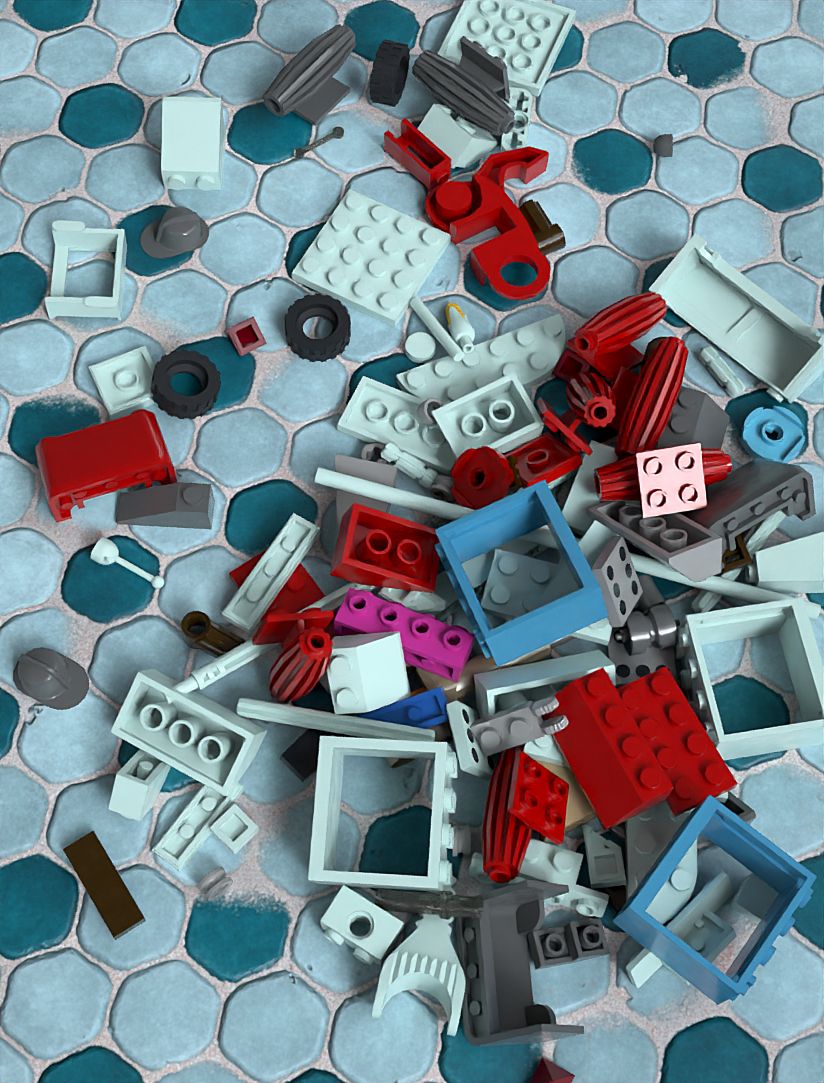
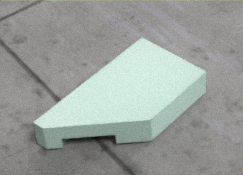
(413, 600)
(603, 860)

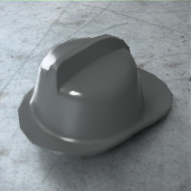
(174, 234)
(51, 678)

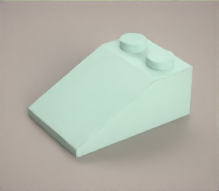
(491, 417)

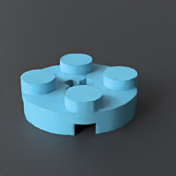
(778, 419)

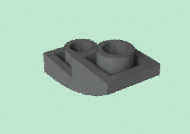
(568, 943)

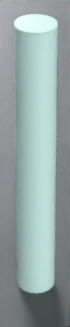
(437, 329)

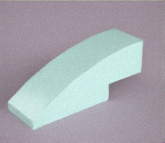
(583, 489)

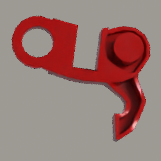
(480, 204)

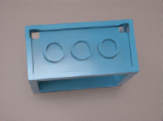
(497, 526)
(758, 856)

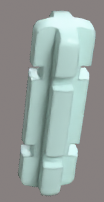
(721, 372)
(409, 464)

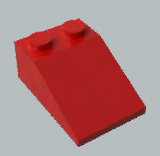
(385, 551)

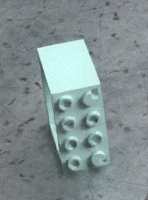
(802, 656)
(328, 809)

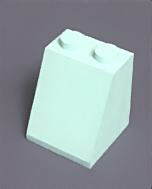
(192, 143)

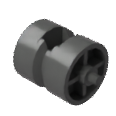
(653, 629)

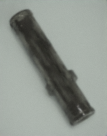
(430, 903)

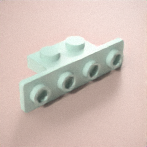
(552, 865)
(696, 927)

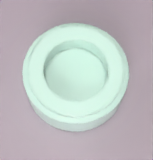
(420, 347)

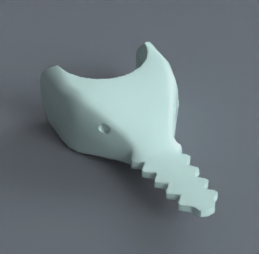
(426, 964)

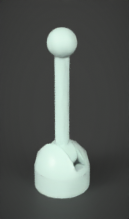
(106, 553)

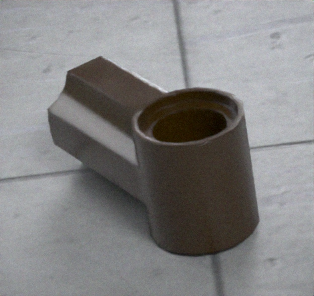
(548, 236)
(213, 640)

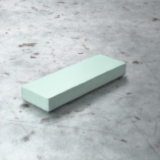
(193, 824)

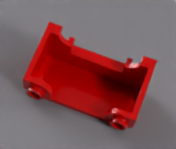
(103, 461)

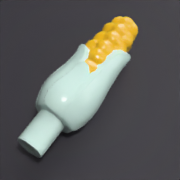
(460, 328)

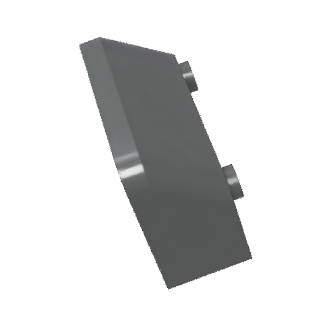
(497, 968)

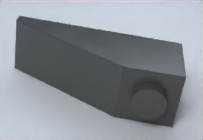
(168, 506)

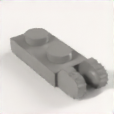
(517, 726)

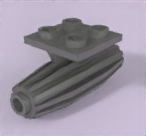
(308, 81)
(471, 87)

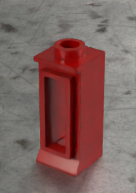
(424, 149)

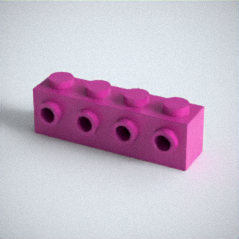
(424, 639)

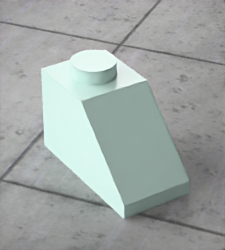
(138, 785)

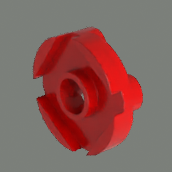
(496, 481)

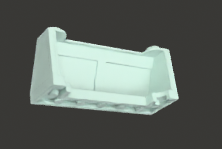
(742, 320)

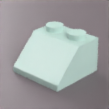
(456, 136)
(367, 672)

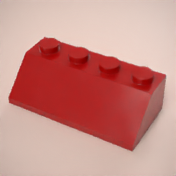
(607, 750)

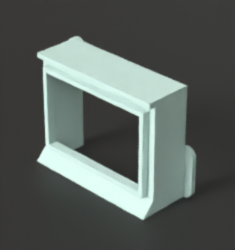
(75, 237)

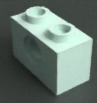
(351, 907)

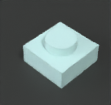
(234, 829)

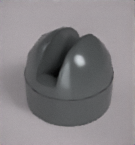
(664, 145)

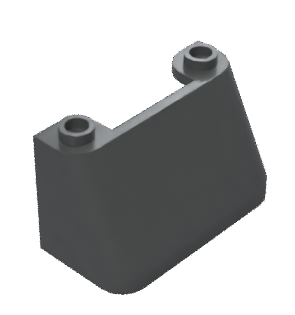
(752, 496)

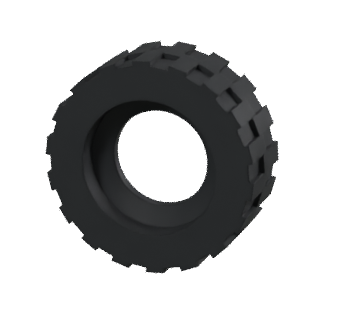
(389, 73)
(317, 306)
(189, 363)

